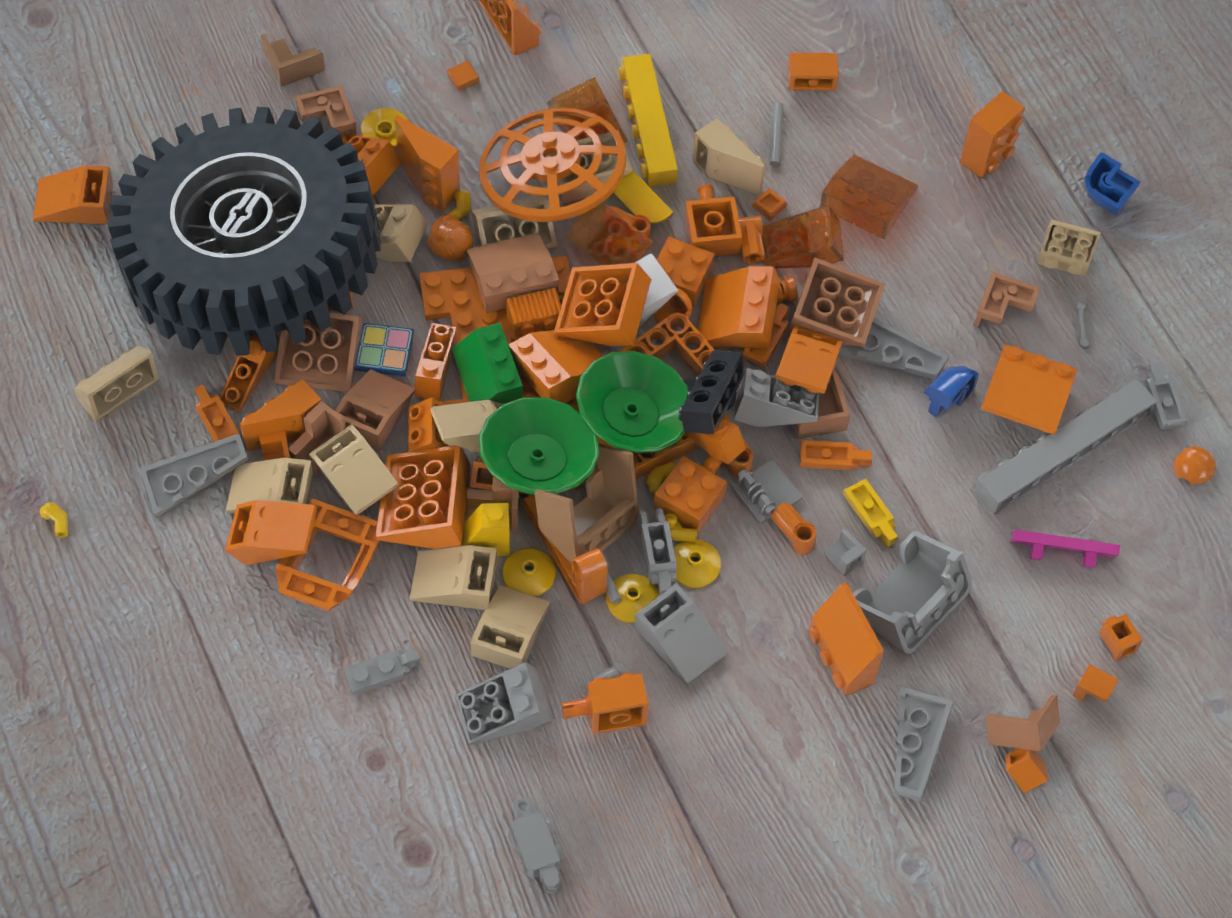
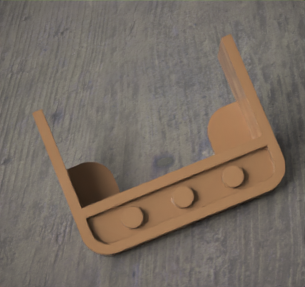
(599, 517)

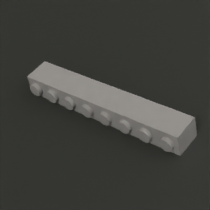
(1070, 443)

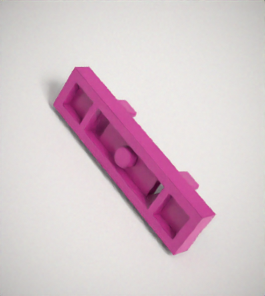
(1039, 541)

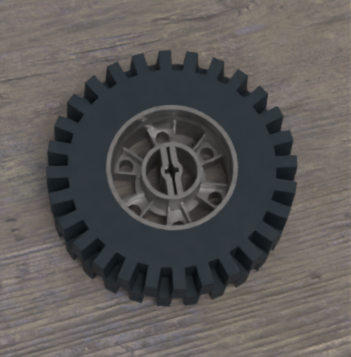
(255, 263)

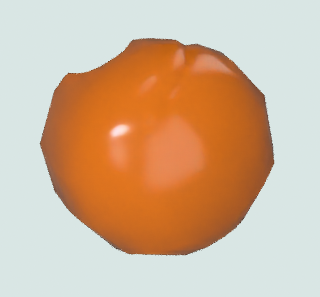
(678, 303)
(1194, 465)

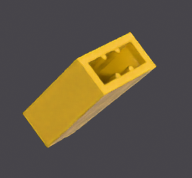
(489, 528)

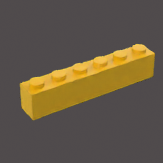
(648, 120)

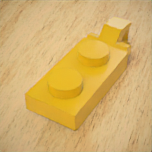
(872, 511)

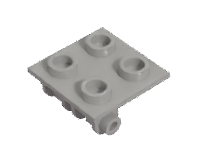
(765, 490)

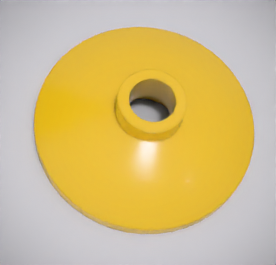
(381, 121)
(696, 573)
(529, 582)
(629, 606)

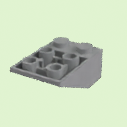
(769, 402)
(680, 634)
(505, 704)

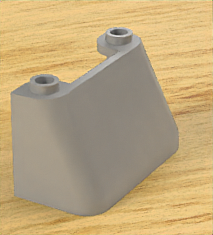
(917, 592)

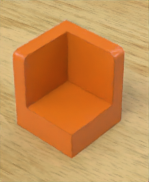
(274, 445)
(1096, 684)
(1026, 768)

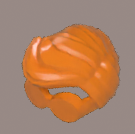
(450, 238)

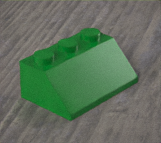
(488, 366)

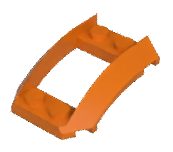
(318, 591)

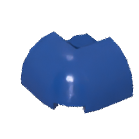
(1109, 185)
(951, 387)

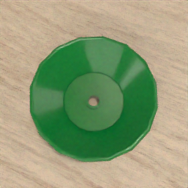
(635, 384)
(542, 429)

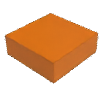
(463, 75)
(769, 204)

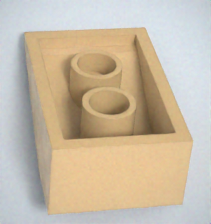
(603, 173)

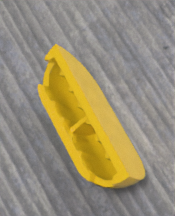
(642, 199)

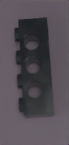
(712, 392)

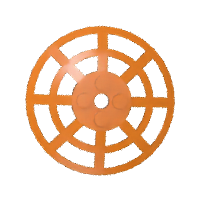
(555, 168)

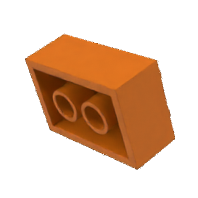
(992, 134)

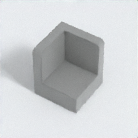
(846, 553)

